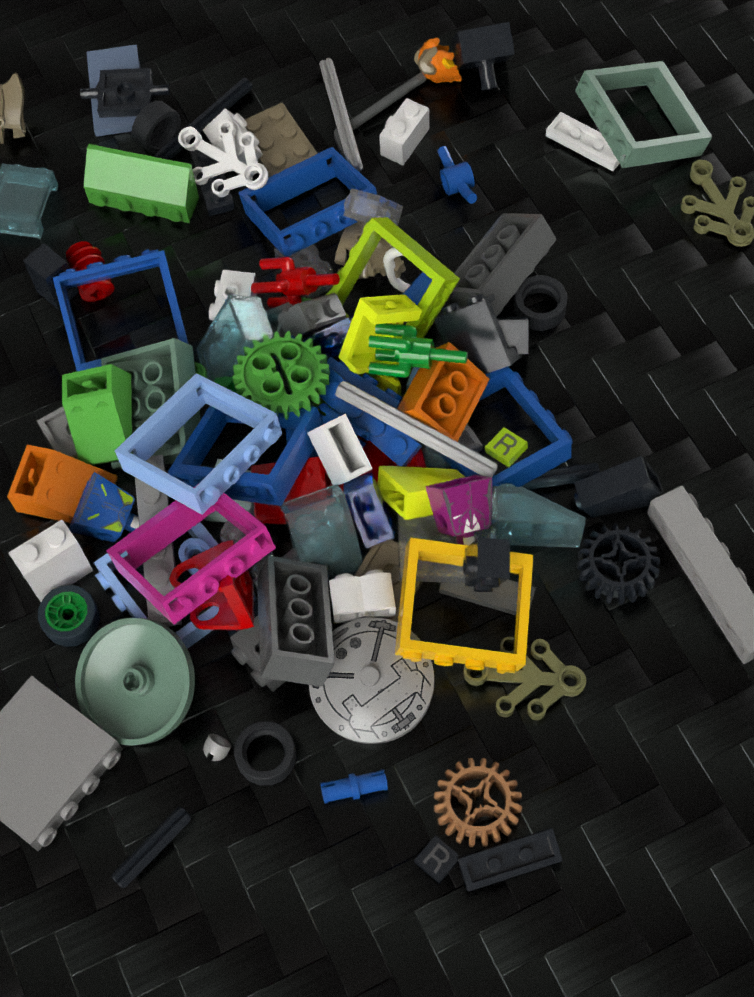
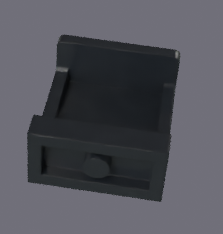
(476, 331)

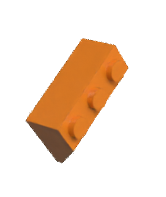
(445, 395)

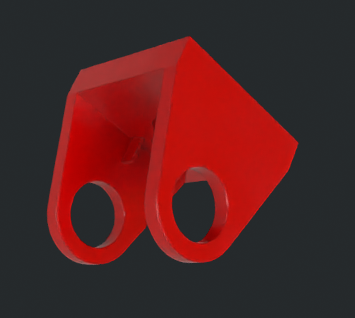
(233, 596)

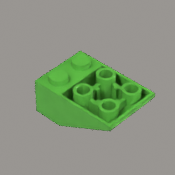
(98, 411)

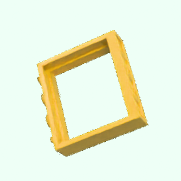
(445, 654)

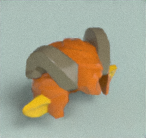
(437, 62)

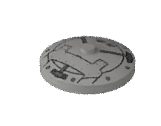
(370, 689)

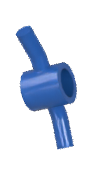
(456, 177)

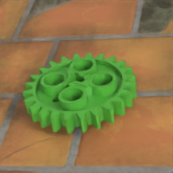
(306, 365)

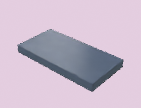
(110, 59)

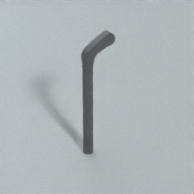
(381, 105)

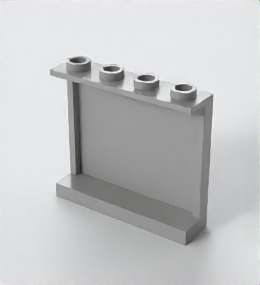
(47, 762)

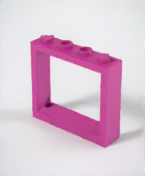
(169, 526)

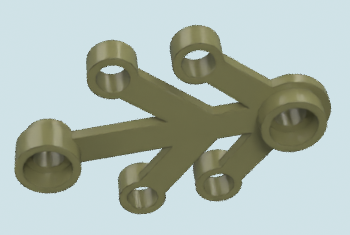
(720, 207)
(531, 678)

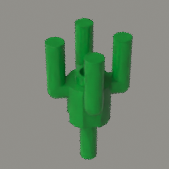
(407, 351)

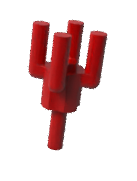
(291, 281)

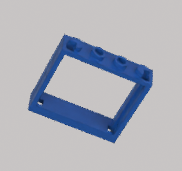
(294, 182)
(98, 272)
(544, 459)
(250, 487)

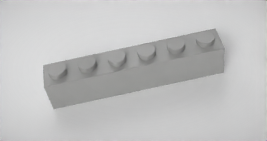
(707, 567)

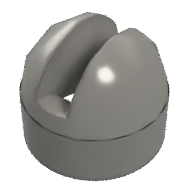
(216, 746)

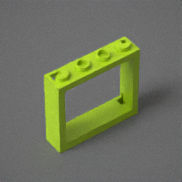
(442, 278)

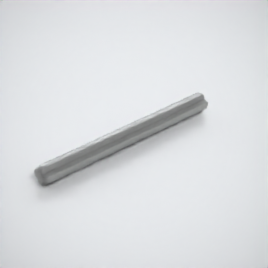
(340, 114)
(416, 429)

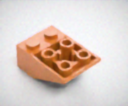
(51, 483)

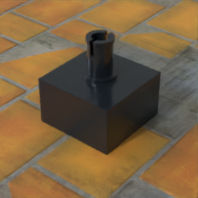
(482, 49)

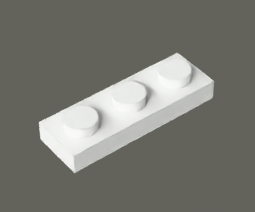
(582, 140)

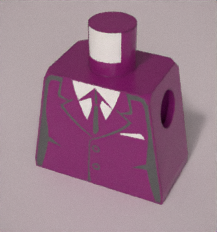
(462, 506)

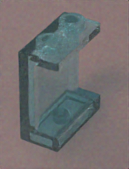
(24, 198)

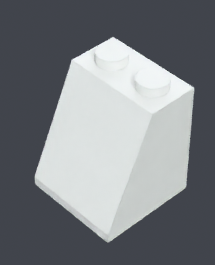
(51, 560)

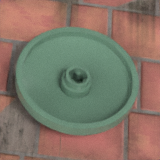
(135, 680)

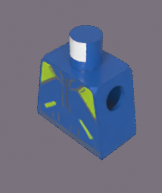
(104, 511)

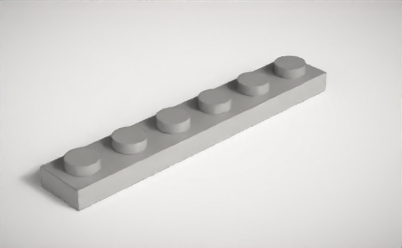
(159, 567)

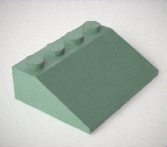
(155, 377)

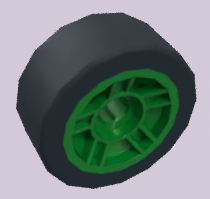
(68, 601)

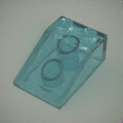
(233, 328)
(533, 519)
(323, 530)

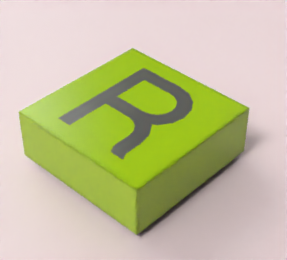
(506, 447)

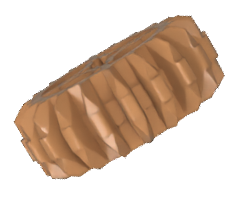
(465, 795)

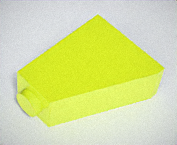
(406, 488)

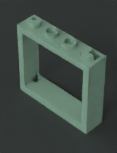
(691, 130)

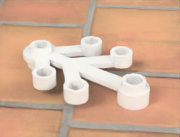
(227, 160)

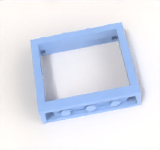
(173, 416)
(188, 634)

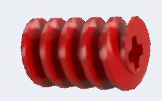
(81, 255)

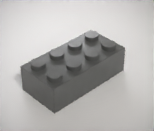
(503, 259)
(294, 621)

